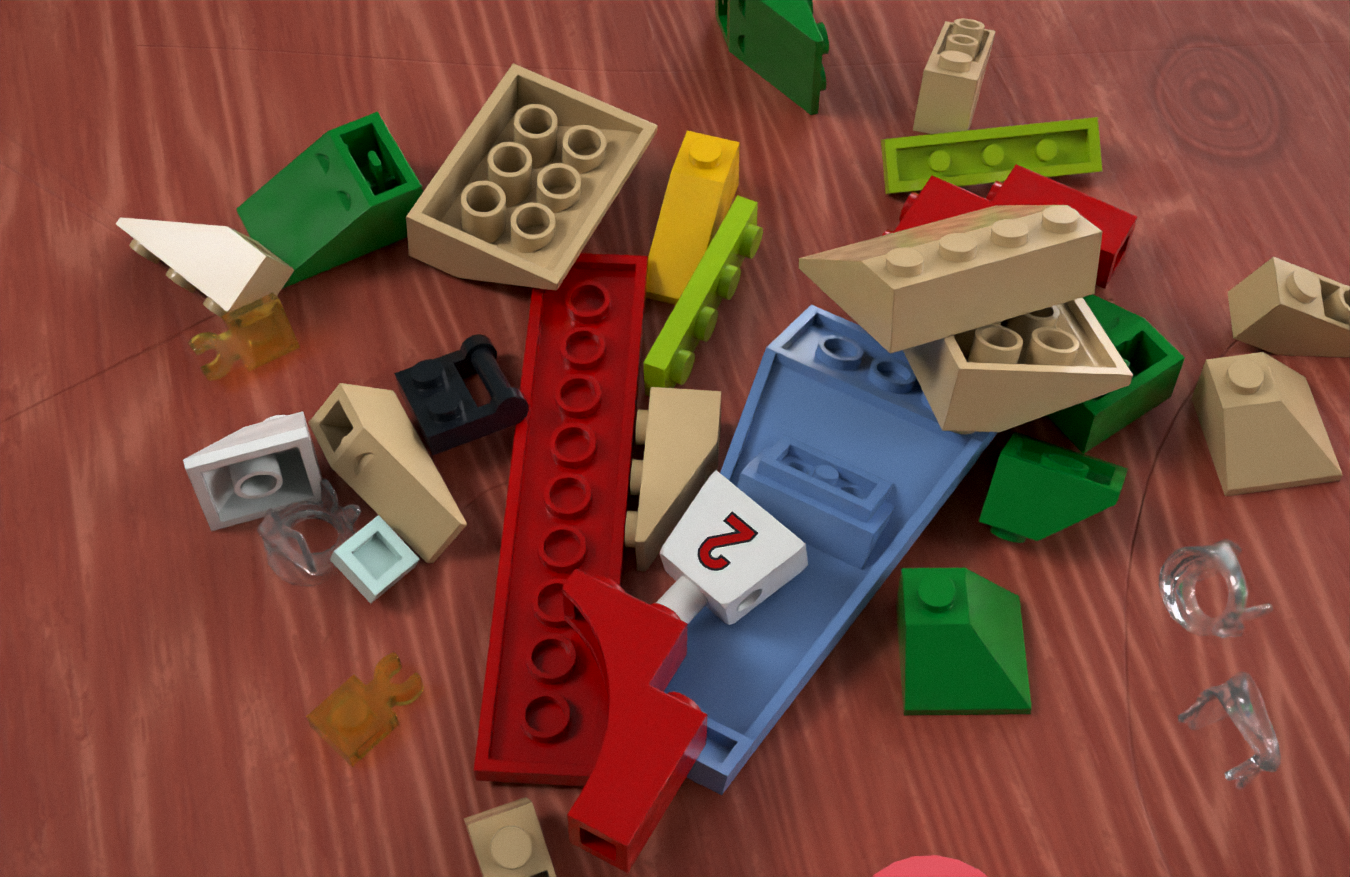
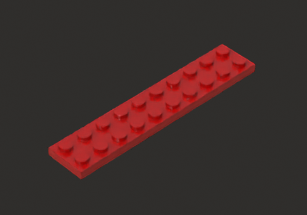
(562, 512)

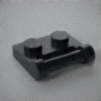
(444, 404)

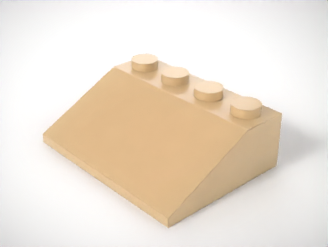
(526, 183)
(960, 272)
(1018, 369)

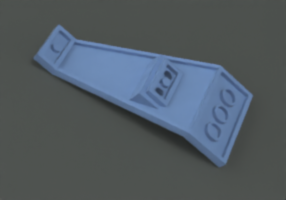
(854, 469)

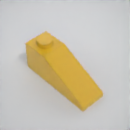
(691, 212)

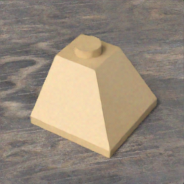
(1262, 425)

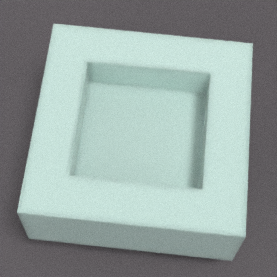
(374, 559)

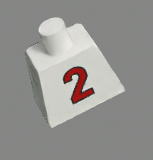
(727, 554)

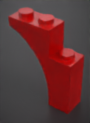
(1024, 187)
(648, 734)

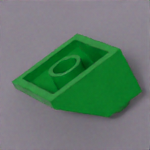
(1046, 489)
(960, 645)

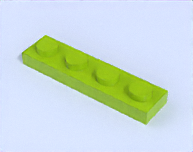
(991, 154)
(696, 310)

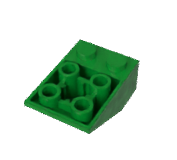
(778, 44)
(335, 200)
(1154, 370)

